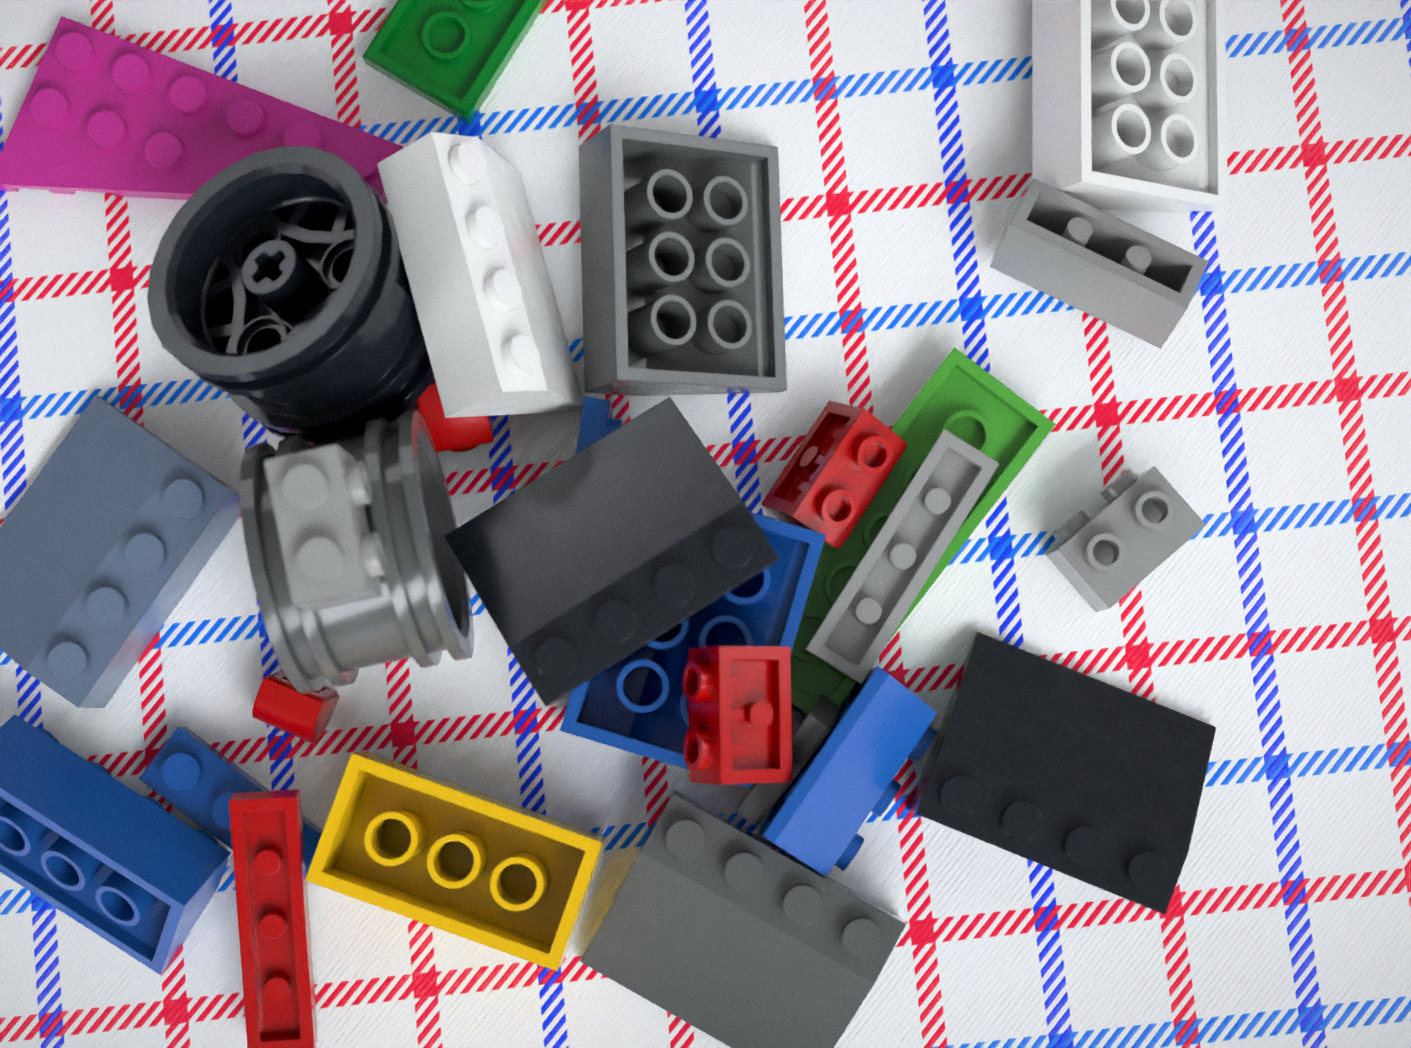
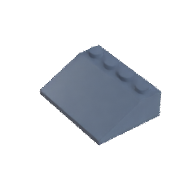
(104, 552)

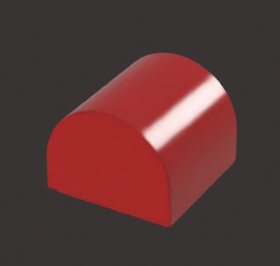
(292, 711)

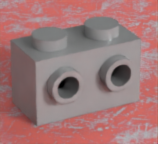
(325, 527)
(1124, 538)

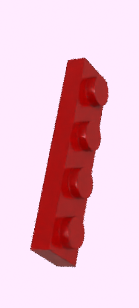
(273, 919)

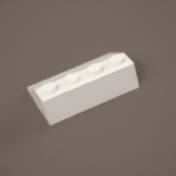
(1131, 102)
(478, 279)

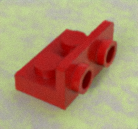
(835, 472)
(738, 714)

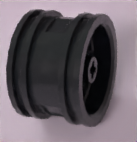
(292, 296)

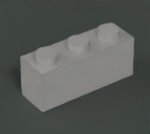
(1099, 263)

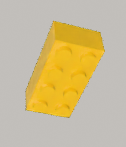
(456, 859)

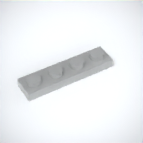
(902, 557)

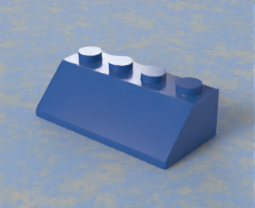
(101, 848)

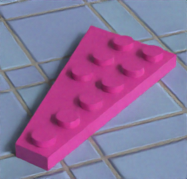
(153, 126)

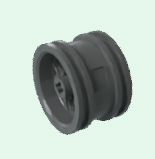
(424, 585)

